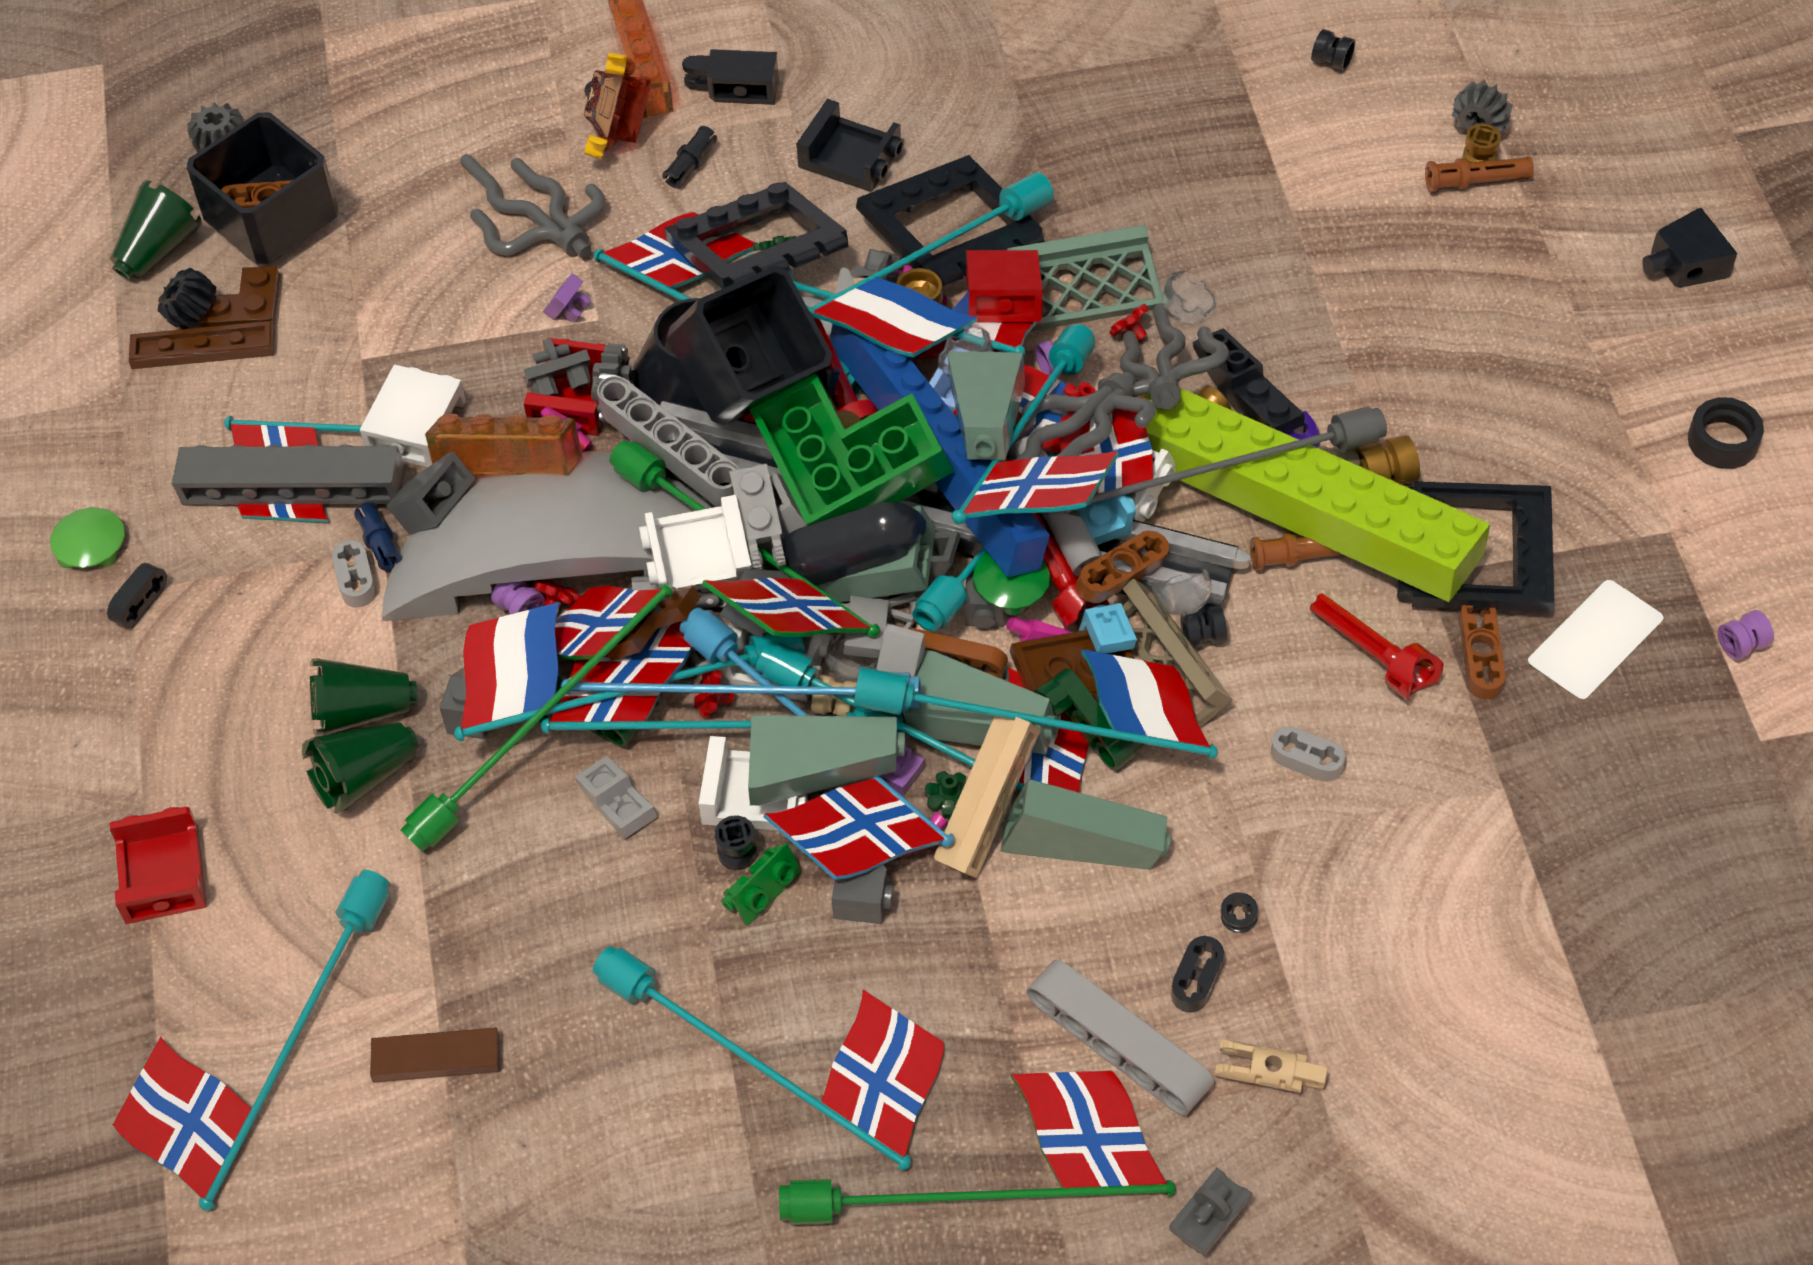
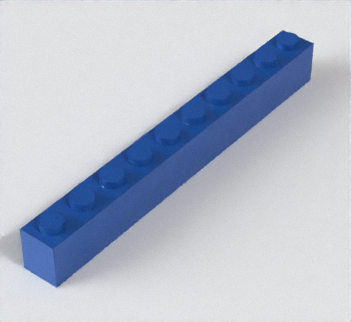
(1011, 539)

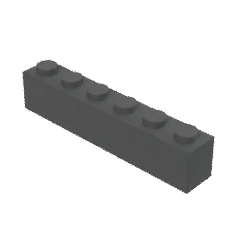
(288, 474)

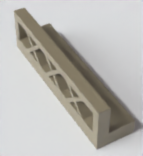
(1177, 649)

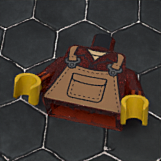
(615, 104)

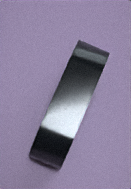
(136, 595)
(1205, 977)

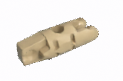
(1292, 1067)

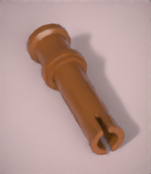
(1461, 173)
(1286, 551)

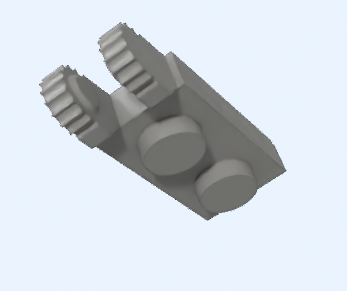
(758, 512)

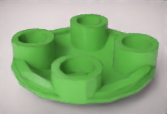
(87, 538)

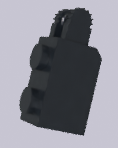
(734, 76)

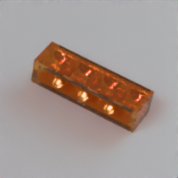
(638, 42)
(507, 443)

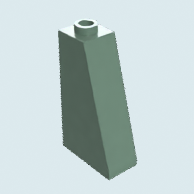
(986, 399)
(897, 577)
(960, 682)
(818, 753)
(1082, 828)

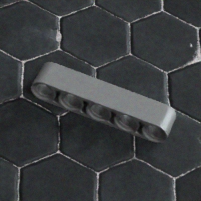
(662, 427)
(1120, 1037)

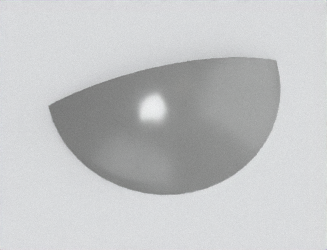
(528, 531)

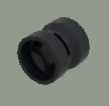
(1333, 50)
(1205, 626)
(736, 842)

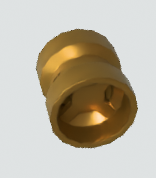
(1481, 143)

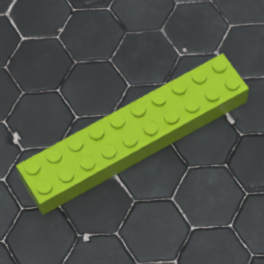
(1323, 496)

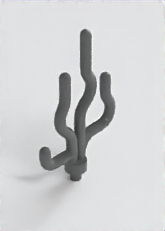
(560, 228)
(1164, 387)
(1114, 394)

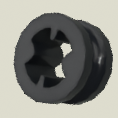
(1248, 906)

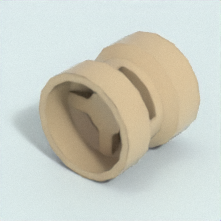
(827, 703)

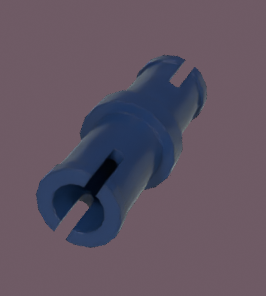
(377, 536)

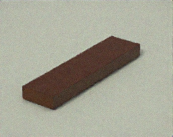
(201, 345)

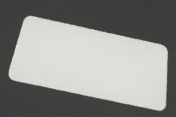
(1595, 639)

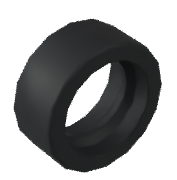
(1731, 412)

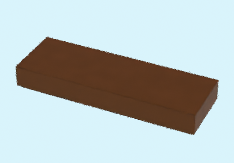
(434, 1054)

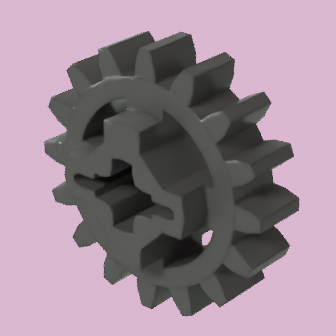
(614, 363)

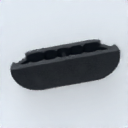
(852, 542)

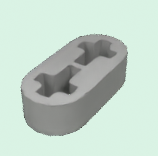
(360, 572)
(1307, 754)

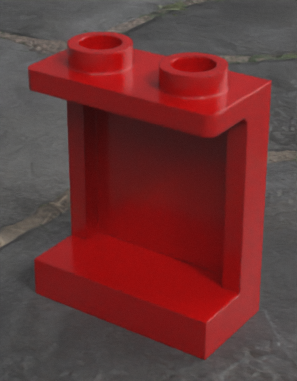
(1004, 285)
(569, 403)
(158, 865)

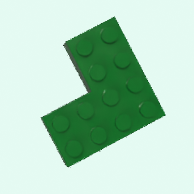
(852, 467)

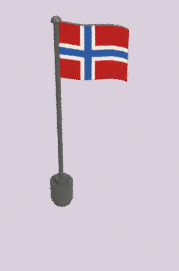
(1134, 464)

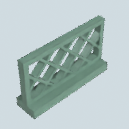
(1090, 250)

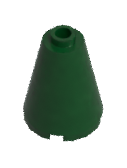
(152, 229)
(356, 695)
(357, 761)

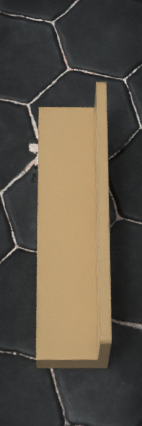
(987, 793)

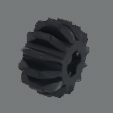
(186, 298)

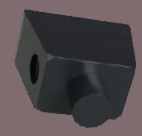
(1691, 251)

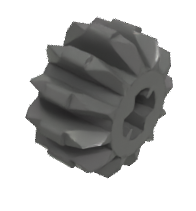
(1482, 104)
(212, 124)

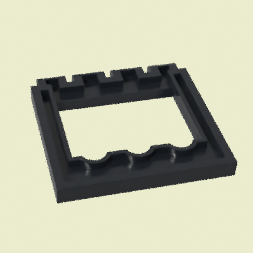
(936, 185)
(689, 233)
(1531, 547)

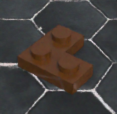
(254, 302)
(666, 612)

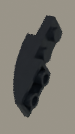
(1248, 390)

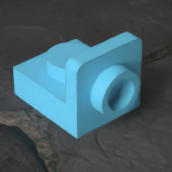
(1109, 518)
(1108, 628)

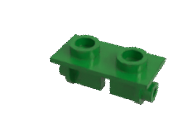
(768, 879)

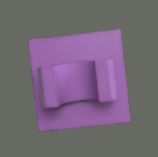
(565, 298)
(907, 771)

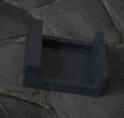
(847, 149)

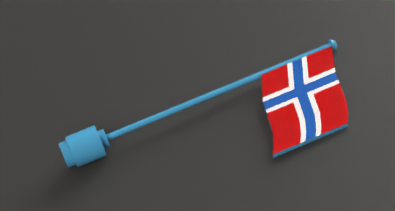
(666, 655)
(848, 826)

